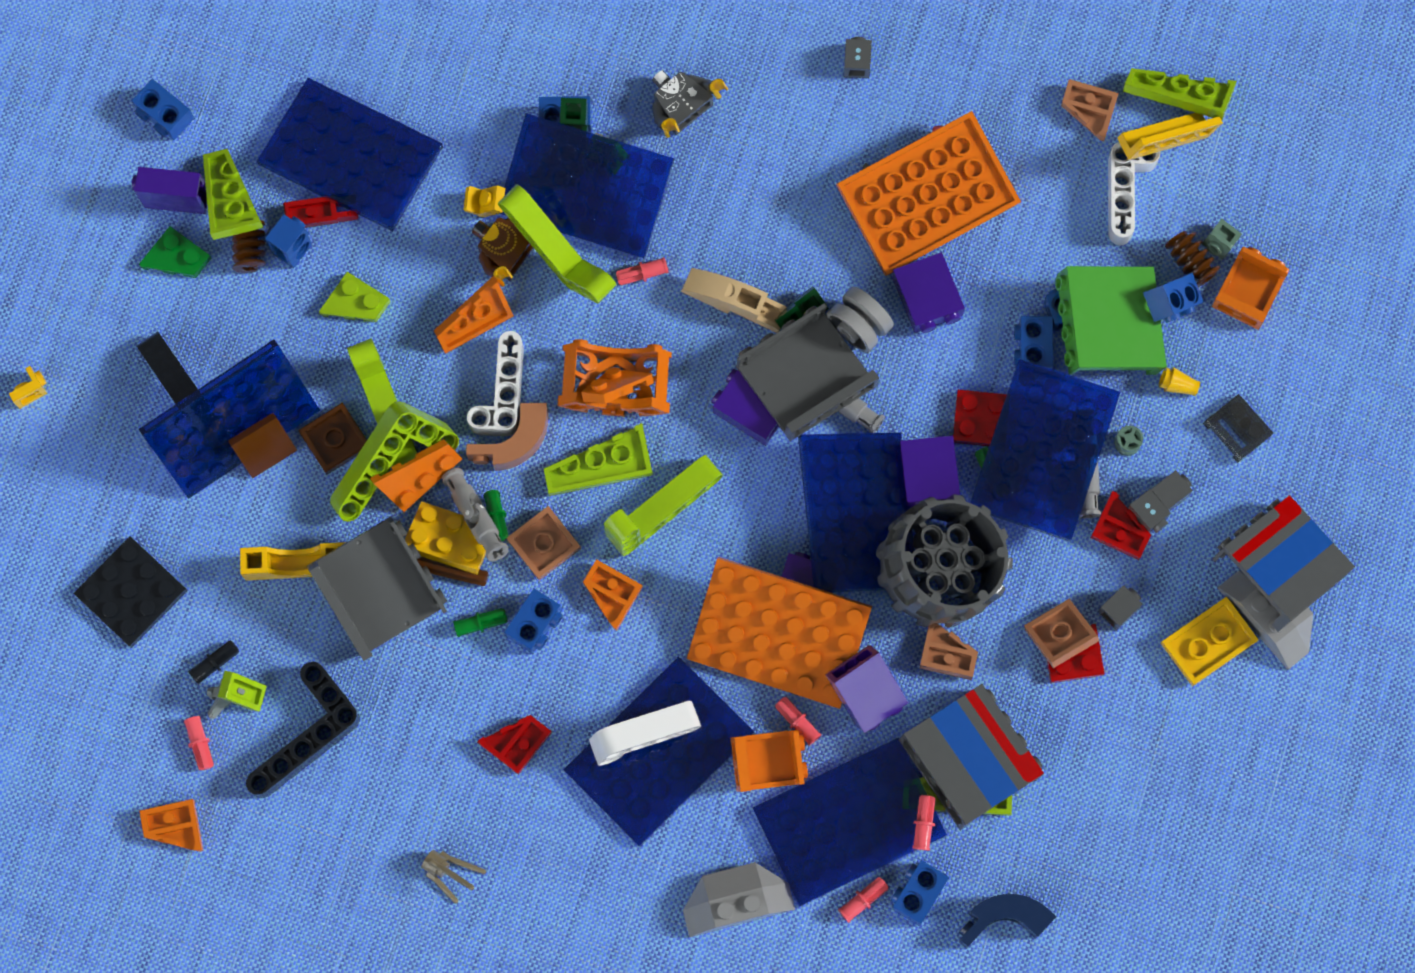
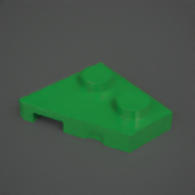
(176, 255)

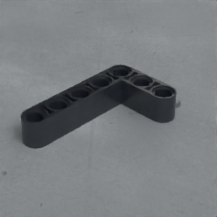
(166, 367)
(310, 736)

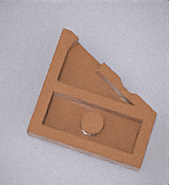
(1090, 106)
(947, 654)

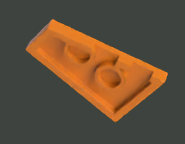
(474, 317)
(413, 479)

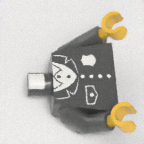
(682, 99)

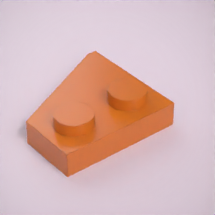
(611, 592)
(173, 825)

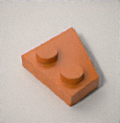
(614, 384)

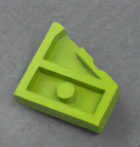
(355, 300)

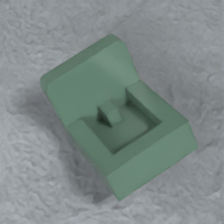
(1221, 239)

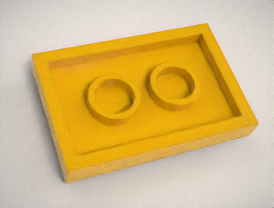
(445, 538)
(1209, 641)

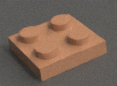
(543, 543)
(1061, 633)

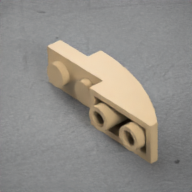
(733, 296)

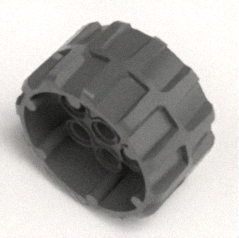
(967, 523)

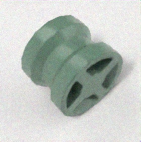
(1130, 435)

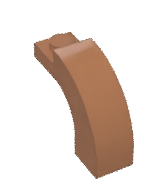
(520, 446)

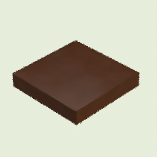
(333, 438)
(262, 445)

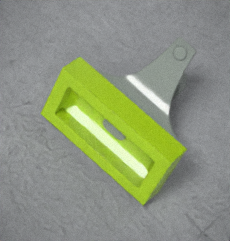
(236, 690)

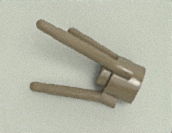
(437, 865)

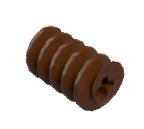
(247, 251)
(1191, 257)

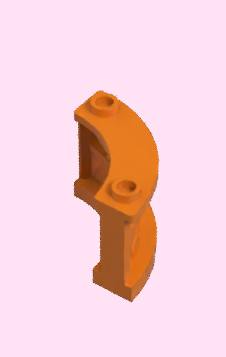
(643, 404)

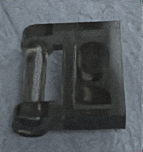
(1244, 423)

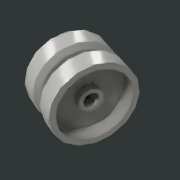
(860, 319)

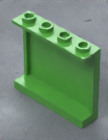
(1109, 319)

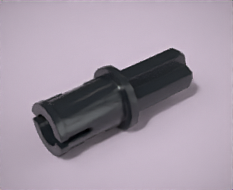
(214, 662)

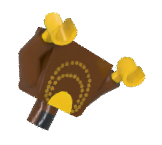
(501, 248)

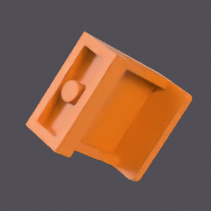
(1251, 287)
(768, 760)

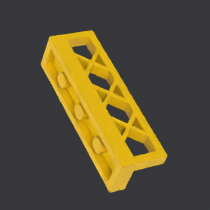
(1167, 134)

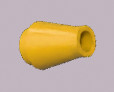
(1178, 382)

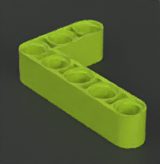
(554, 248)
(377, 387)
(386, 453)
(632, 530)

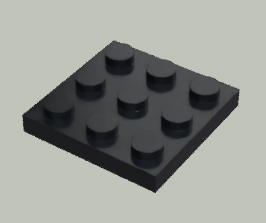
(130, 592)

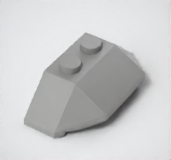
(1290, 642)
(736, 898)

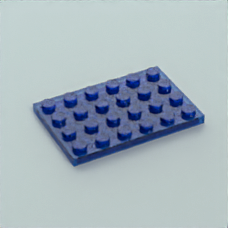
(350, 154)
(591, 183)
(196, 431)
(1045, 450)
(850, 500)
(655, 781)
(846, 822)

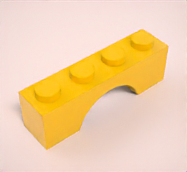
(272, 563)

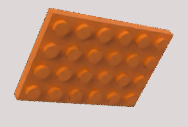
(928, 193)
(776, 630)

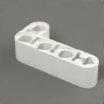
(1124, 193)
(503, 384)
(636, 733)

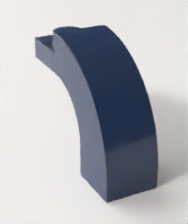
(1011, 907)

